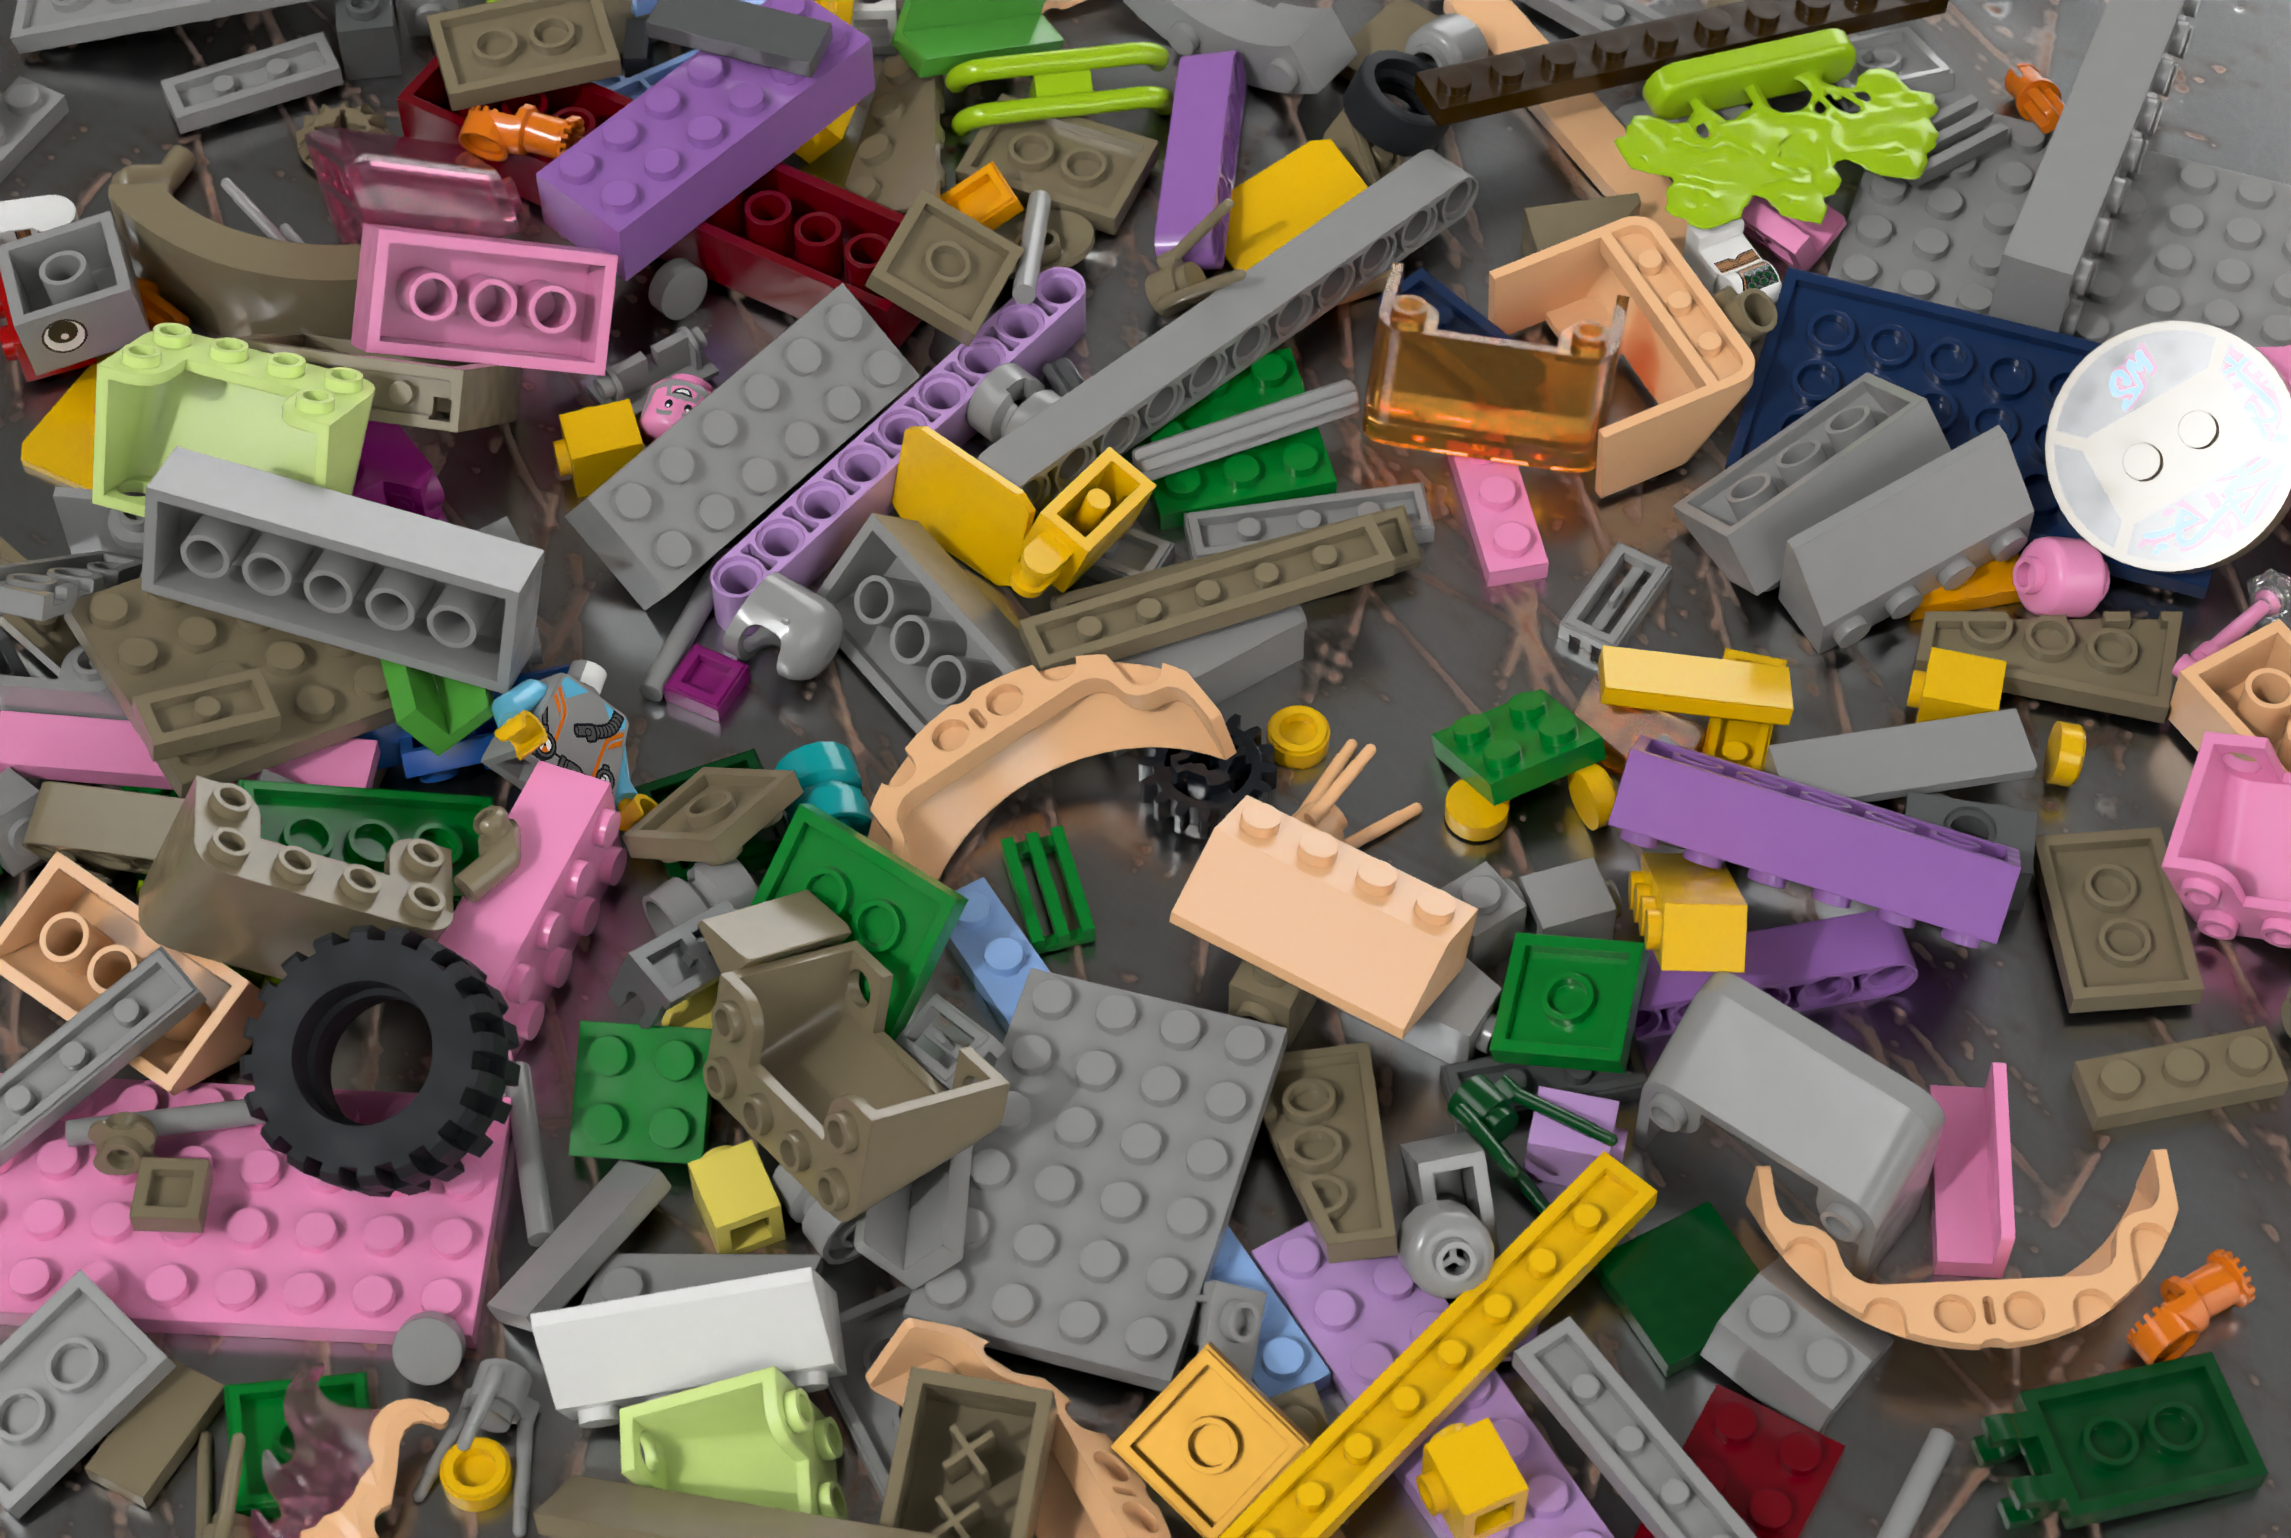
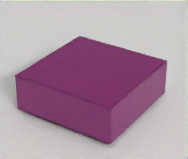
(707, 683)

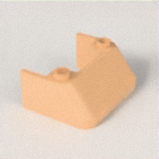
(1671, 338)

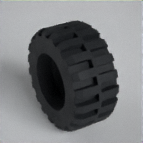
(297, 1046)

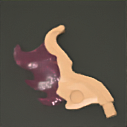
(340, 1463)

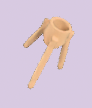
(1320, 808)

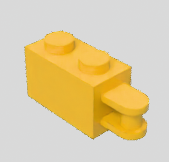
(1080, 525)

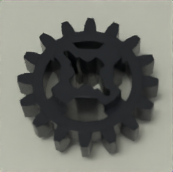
(1206, 788)

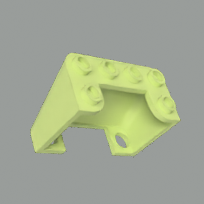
(224, 404)
(738, 1442)

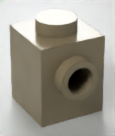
(1269, 1000)

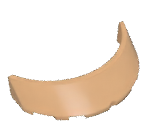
(1024, 729)
(1984, 1311)
(1086, 1483)

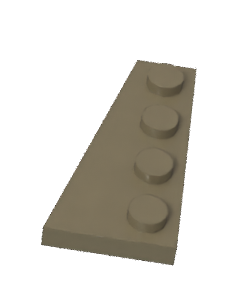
(2083, 663)
(1332, 1149)

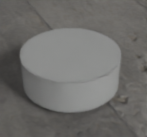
(678, 288)
(428, 1348)

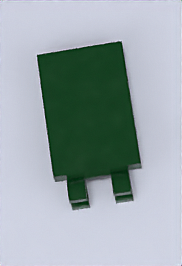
(2122, 1444)

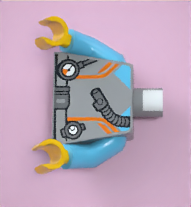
(569, 727)

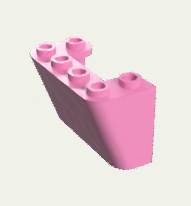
(2235, 842)

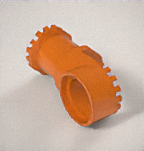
(498, 134)
(2190, 1306)

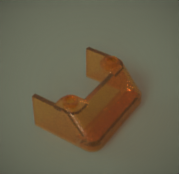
(1490, 392)

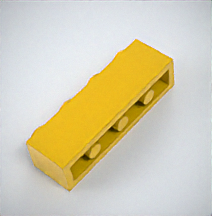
(1689, 914)

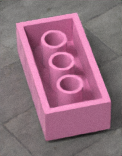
(483, 300)
(535, 916)

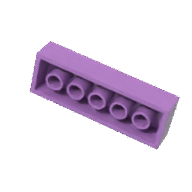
(696, 144)
(1815, 840)

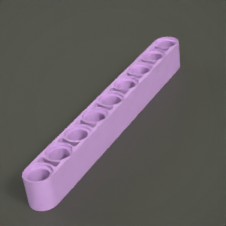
(833, 505)

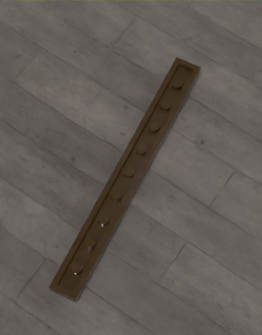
(1639, 50)

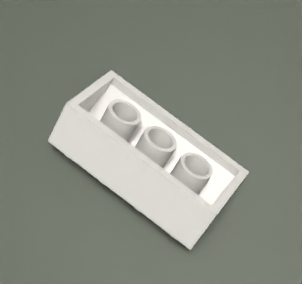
(688, 1338)

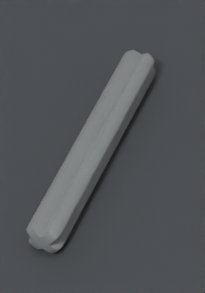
(1247, 430)

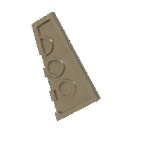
(900, 139)

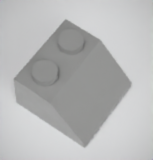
(1794, 1347)

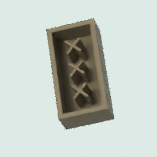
(969, 1457)

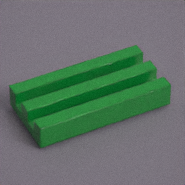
(1036, 849)

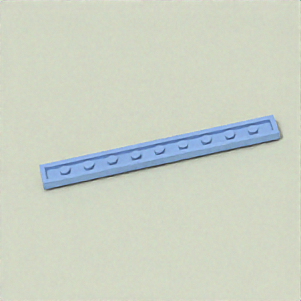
(998, 964)

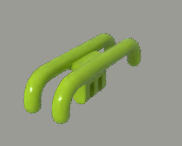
(1060, 84)

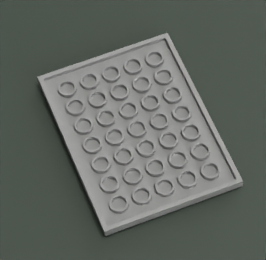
(2184, 248)

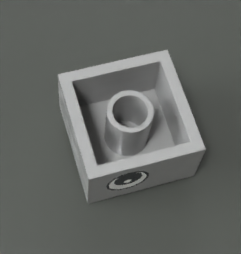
(72, 292)

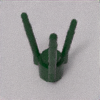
(1489, 1117)

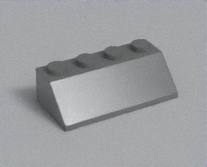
(1808, 473)
(1906, 542)
(917, 620)

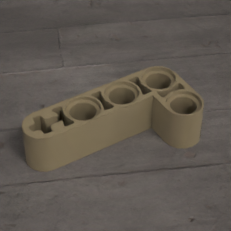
(100, 827)

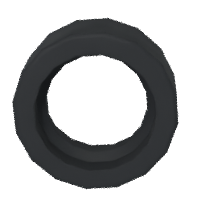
(1382, 120)

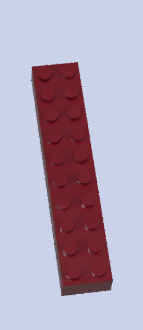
(776, 241)

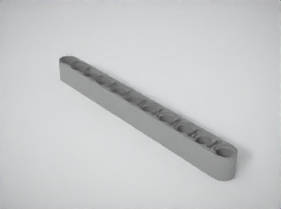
(1233, 327)

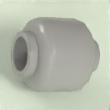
(1447, 41)
(1445, 1248)

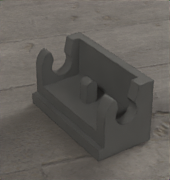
(668, 969)

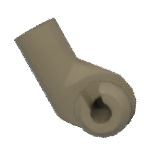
(171, 170)
(498, 854)

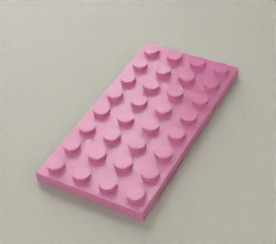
(275, 1246)

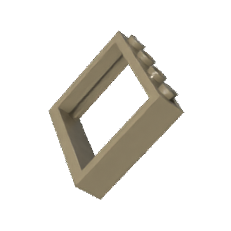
(412, 387)

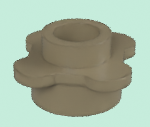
(122, 1142)

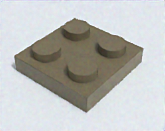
(944, 267)
(713, 815)

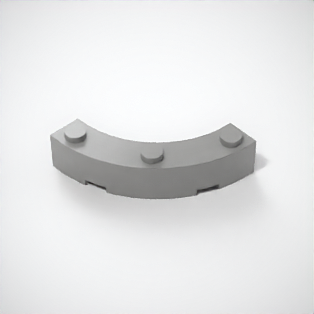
(1280, 46)

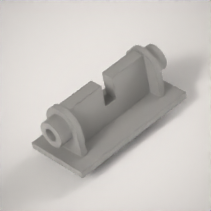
(638, 373)
(1230, 1320)

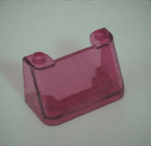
(409, 185)

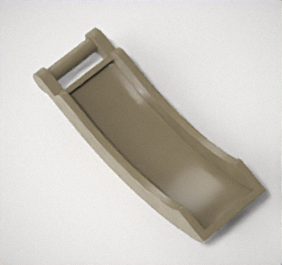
(234, 278)

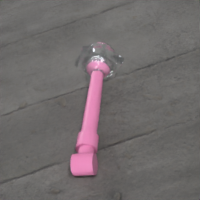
(2269, 599)

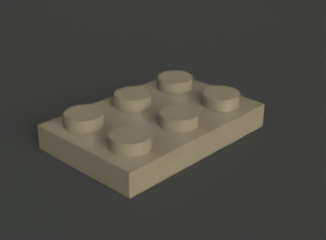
(521, 48)
(1073, 159)
(2115, 921)

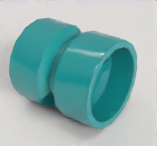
(829, 782)

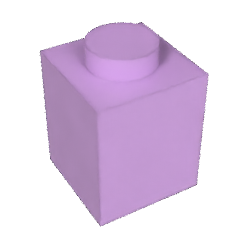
(1561, 1154)

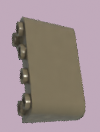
(258, 902)
(829, 1089)

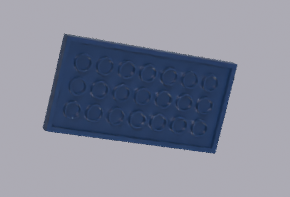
(1963, 362)

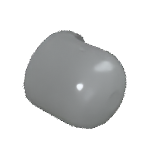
(792, 619)

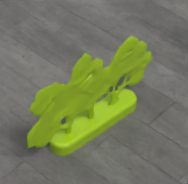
(1772, 151)

